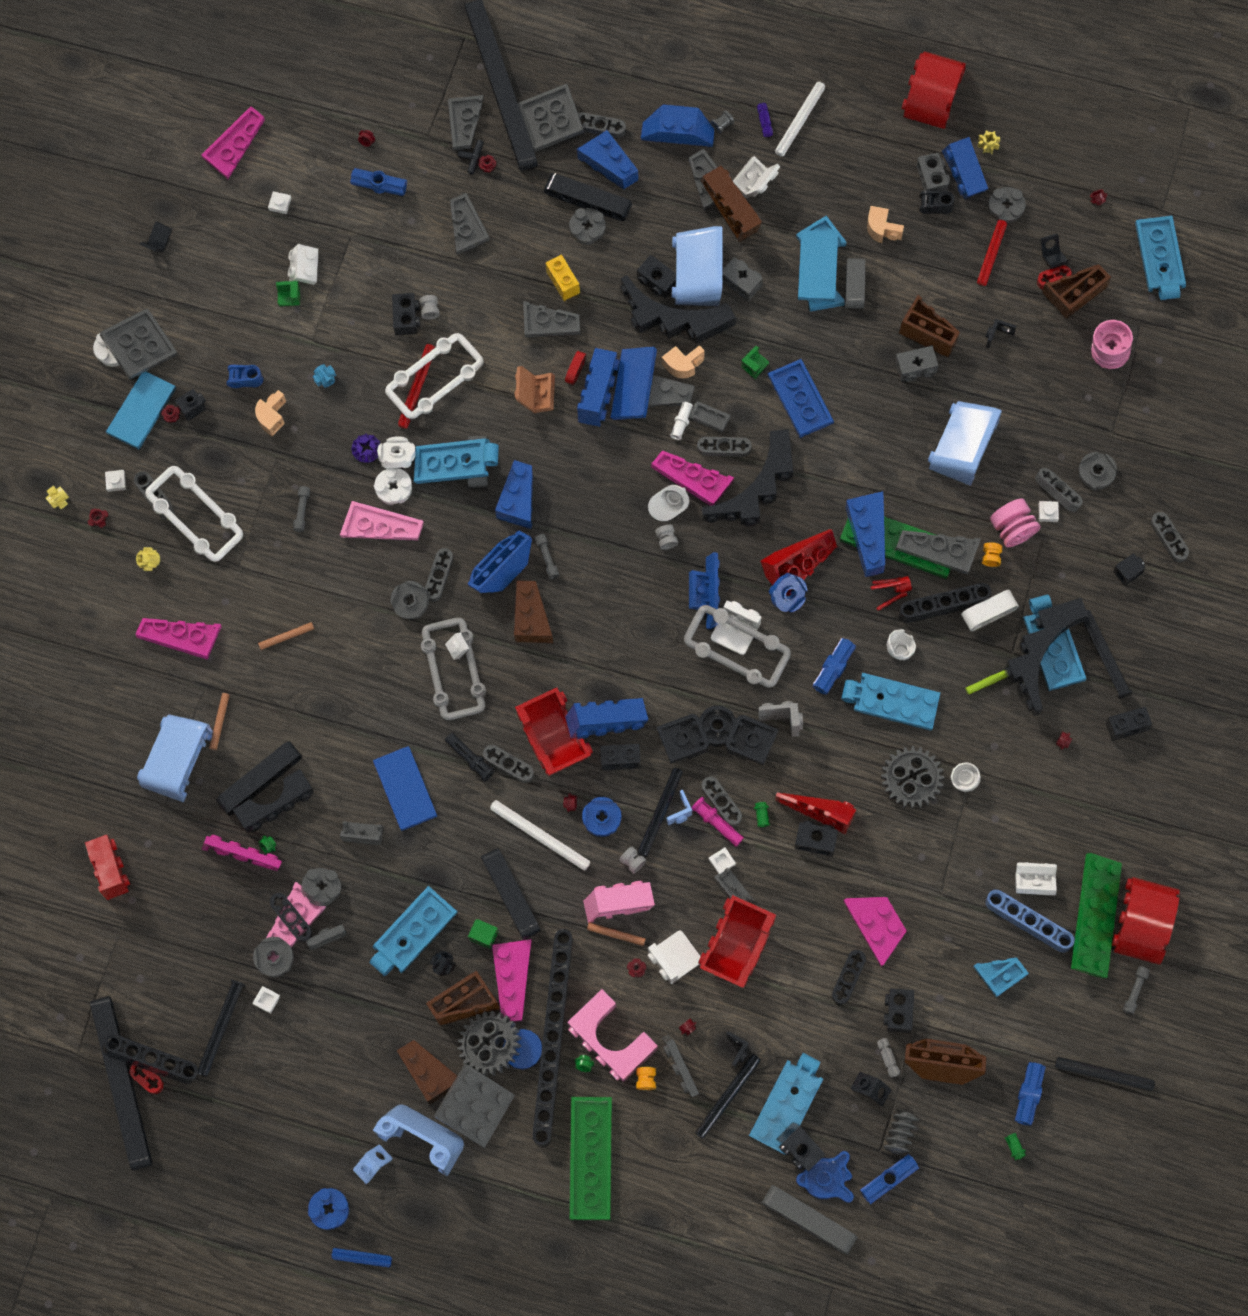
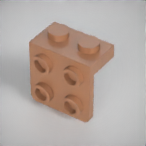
(535, 391)

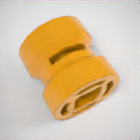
(992, 554)
(646, 1078)

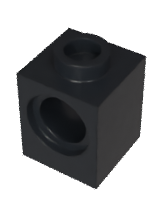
(1129, 569)

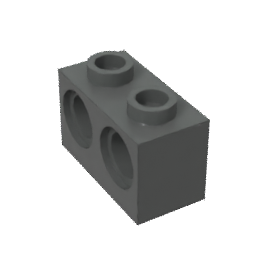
(928, 174)

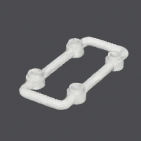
(425, 405)
(201, 545)

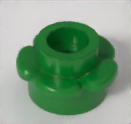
(267, 844)
(584, 1063)

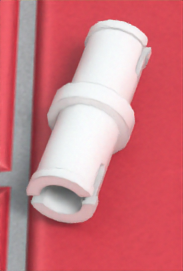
(681, 421)

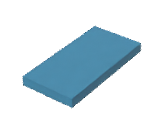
(818, 265)
(141, 410)

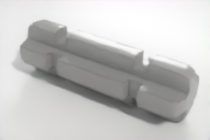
(888, 1057)

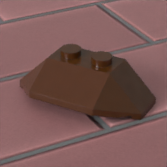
(945, 1061)

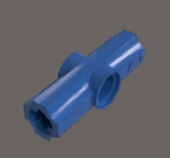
(389, 184)
(834, 666)
(1030, 1093)
(879, 1187)

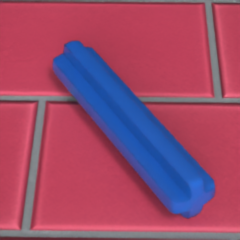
(361, 1257)

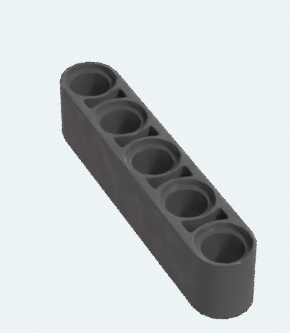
(809, 1220)

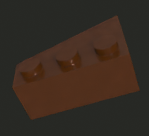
(1076, 290)
(928, 328)
(530, 616)
(463, 1000)
(427, 1071)

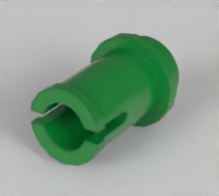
(762, 814)
(1015, 1146)

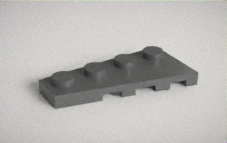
(946, 551)

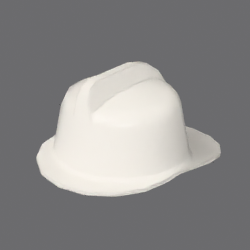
(668, 503)

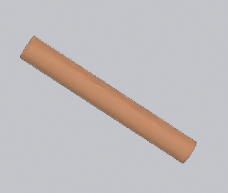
(285, 636)
(219, 721)
(616, 934)

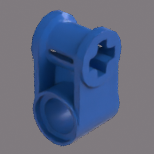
(240, 376)

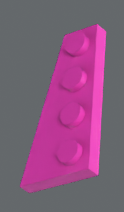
(233, 143)
(698, 481)
(182, 636)
(223, 848)
(511, 973)

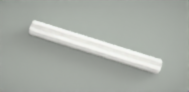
(800, 119)

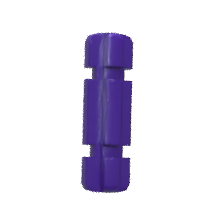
(765, 119)

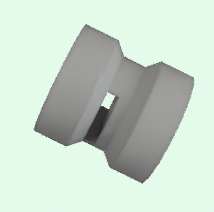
(429, 307)
(666, 536)
(632, 860)

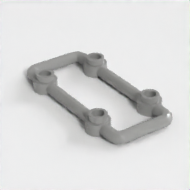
(770, 642)
(441, 699)

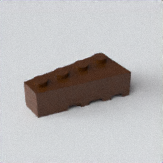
(731, 203)

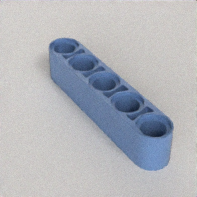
(1024, 912)

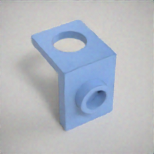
(681, 816)
(370, 1163)

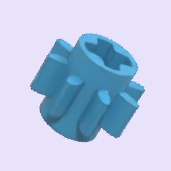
(324, 375)

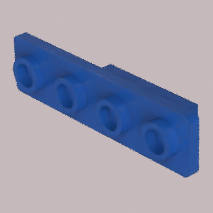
(704, 588)

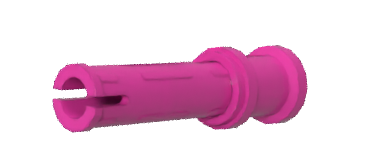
(710, 816)

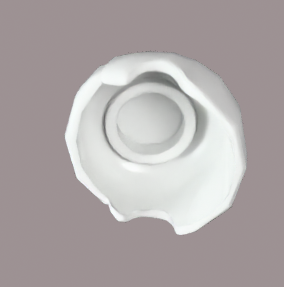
(900, 645)
(965, 777)

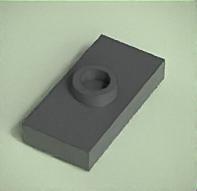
(709, 416)
(326, 936)

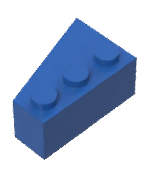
(609, 159)
(965, 168)
(516, 497)

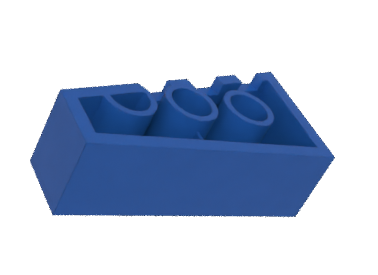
(597, 387)
(867, 526)
(606, 717)

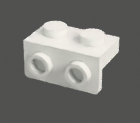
(303, 264)
(1036, 878)

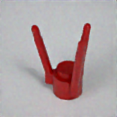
(899, 584)

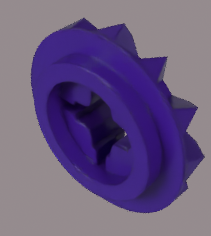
(367, 455)

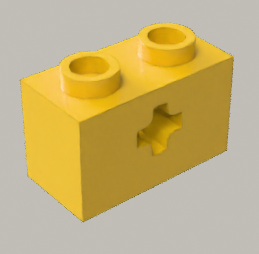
(562, 277)

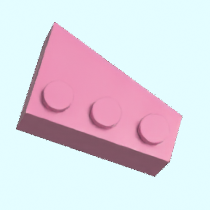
(618, 900)

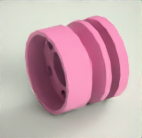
(1111, 335)
(1015, 523)

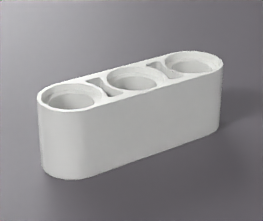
(990, 610)

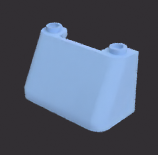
(698, 267)
(964, 441)
(174, 756)
(446, 1143)

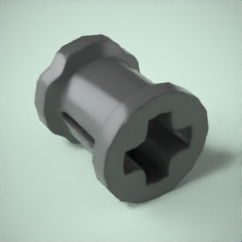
(722, 121)

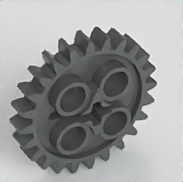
(921, 792)
(498, 1056)

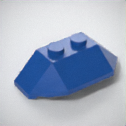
(678, 126)
(501, 564)

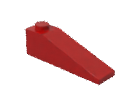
(799, 558)
(822, 810)

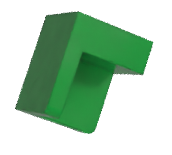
(288, 293)
(754, 363)
(483, 934)

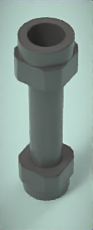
(303, 495)
(552, 570)
(1141, 976)

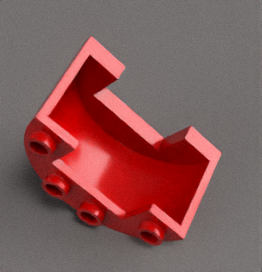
(933, 89)
(549, 734)
(1147, 920)
(738, 941)

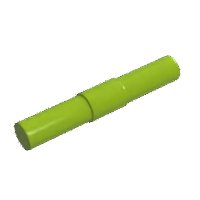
(986, 682)

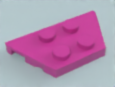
(877, 924)

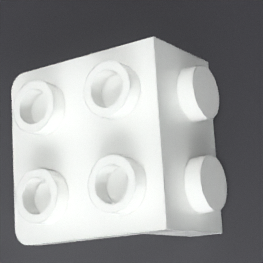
(754, 177)
(730, 636)
(674, 956)

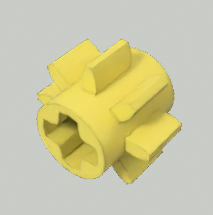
(988, 142)
(57, 497)
(148, 559)

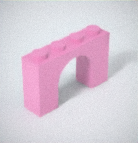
(622, 1062)

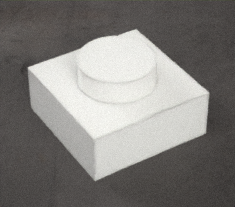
(279, 202)
(115, 480)
(1048, 511)
(457, 646)
(722, 860)
(266, 1000)

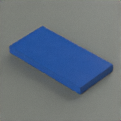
(633, 383)
(800, 398)
(405, 788)

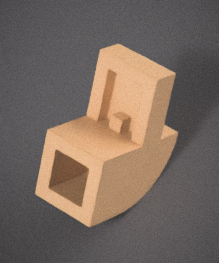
(879, 227)
(680, 365)
(267, 413)

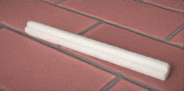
(540, 835)

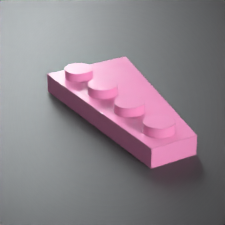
(376, 523)
(306, 910)

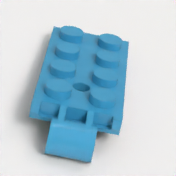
(1158, 250)
(448, 460)
(1061, 661)
(900, 702)
(417, 926)
(783, 1106)

